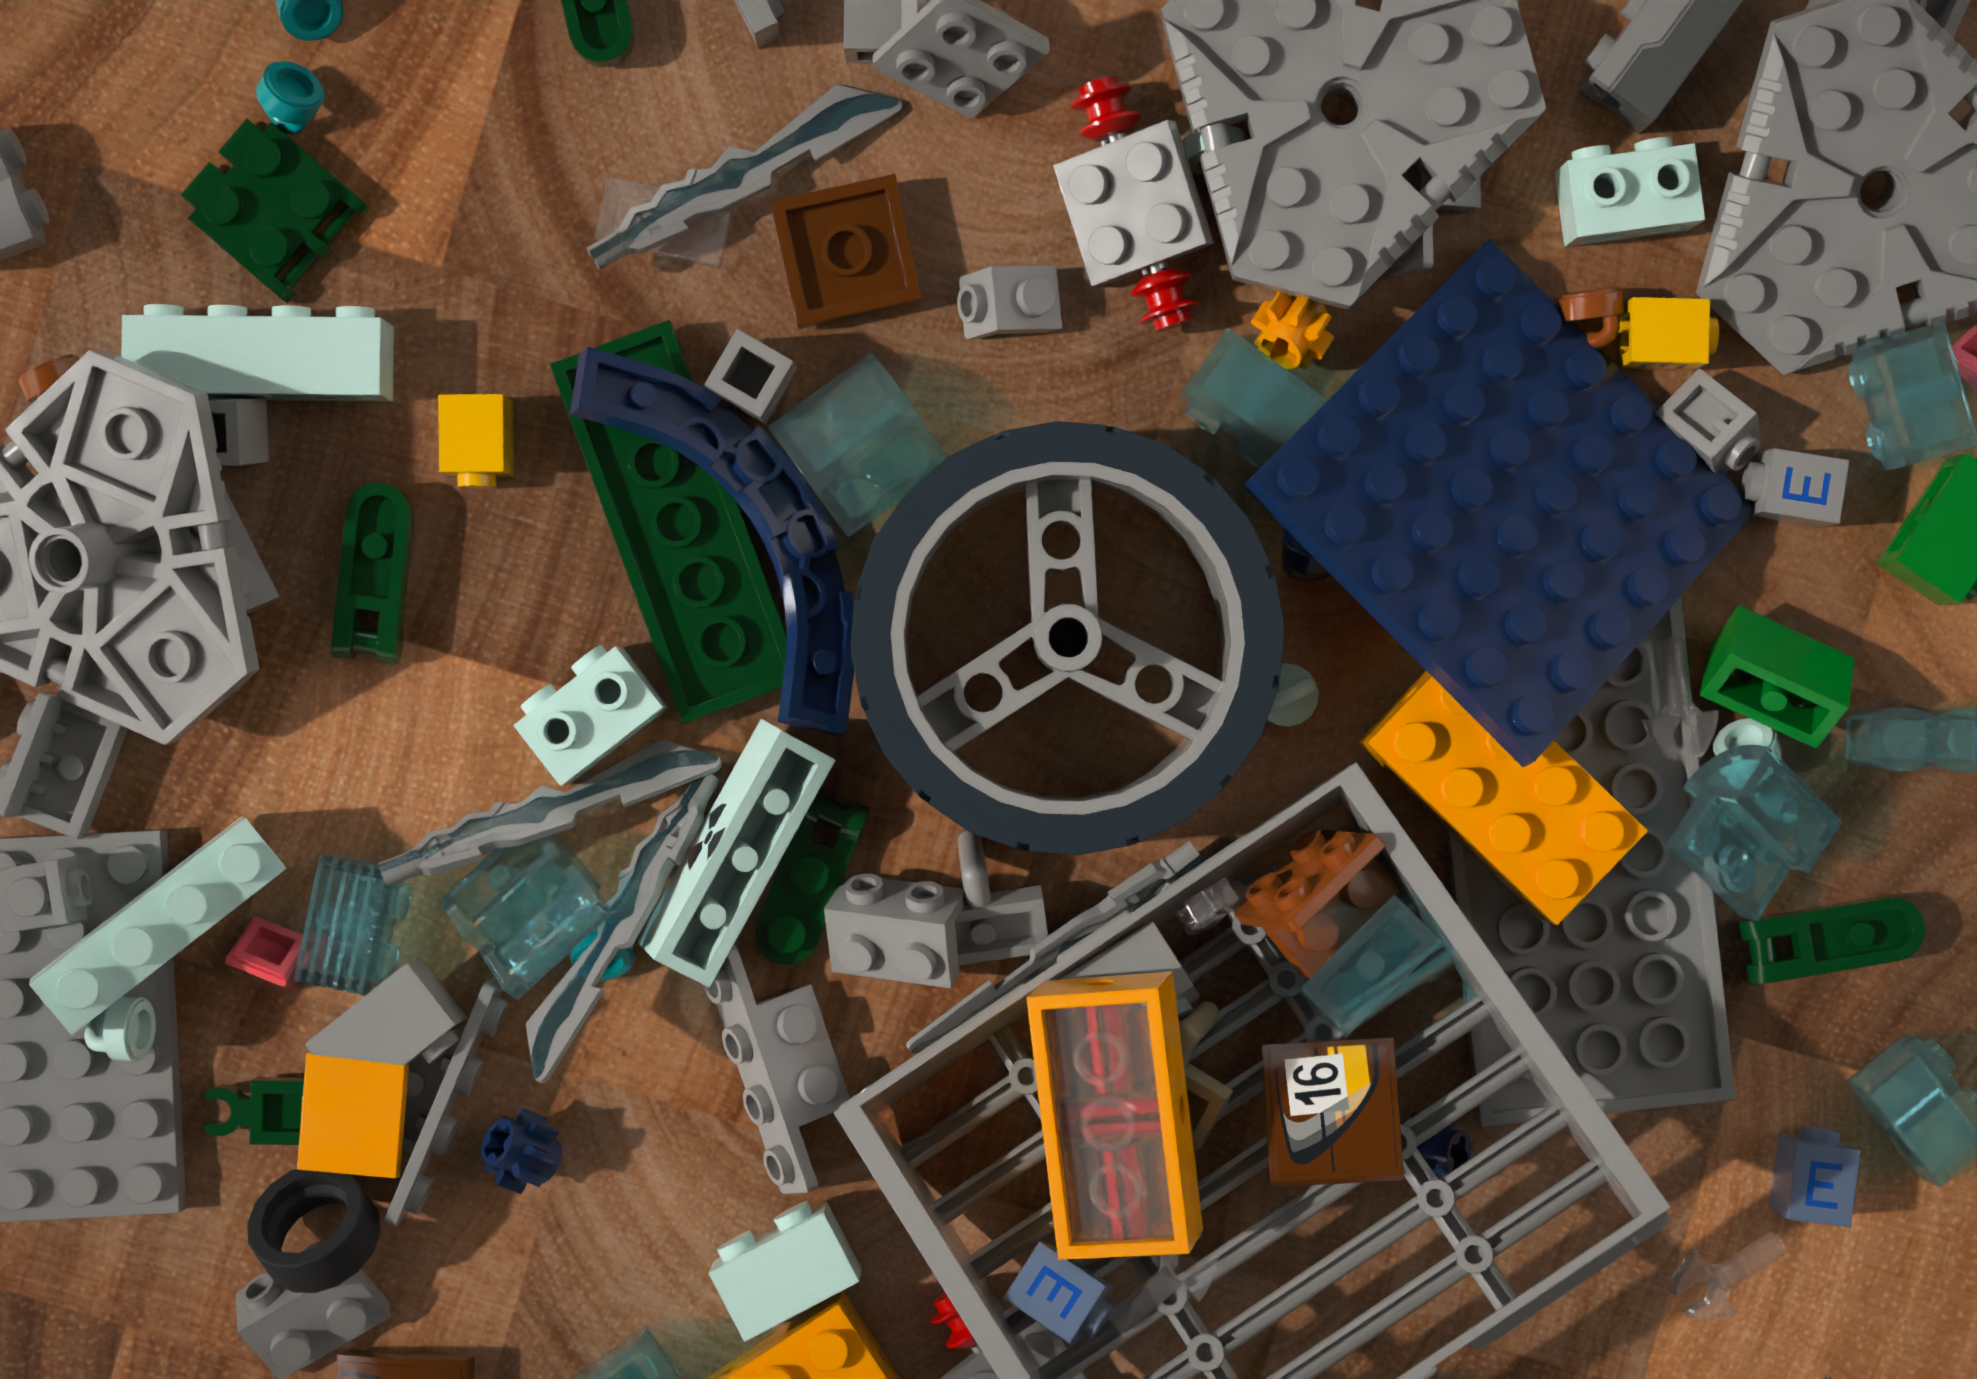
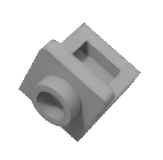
(1009, 301)

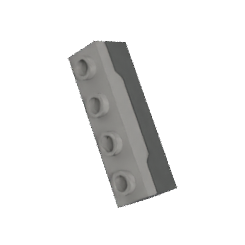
(1652, 55)

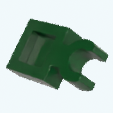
(270, 1110)

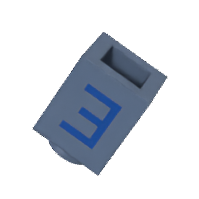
(1815, 1177)
(1061, 1294)

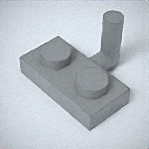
(995, 922)

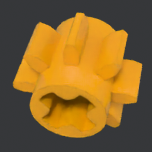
(1292, 330)

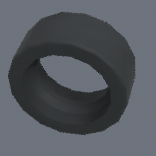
(332, 1259)

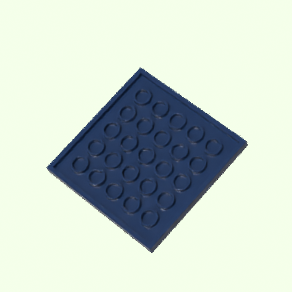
(1502, 502)

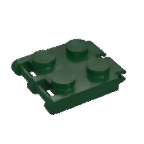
(270, 205)

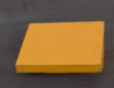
(352, 1116)

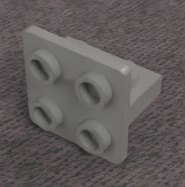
(959, 52)

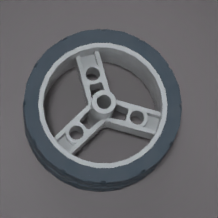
(1215, 715)

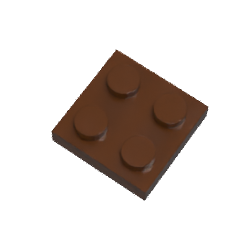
(846, 251)

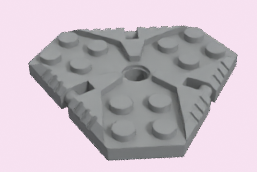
(1327, 203)
(1804, 259)
(121, 479)

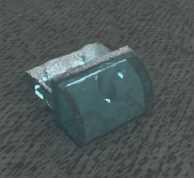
(858, 443)
(1750, 826)
(526, 910)

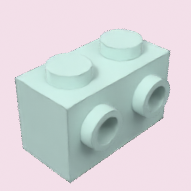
(1629, 192)
(589, 714)
(784, 1269)

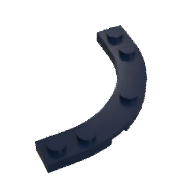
(772, 495)

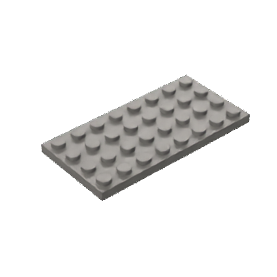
(1636, 964)

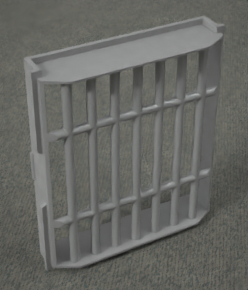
(1494, 998)

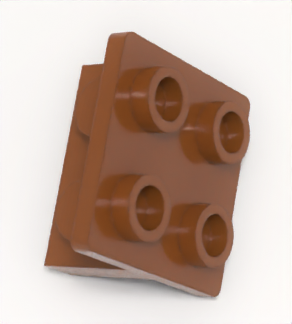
(1319, 896)

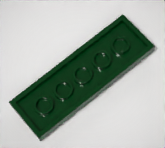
(682, 551)

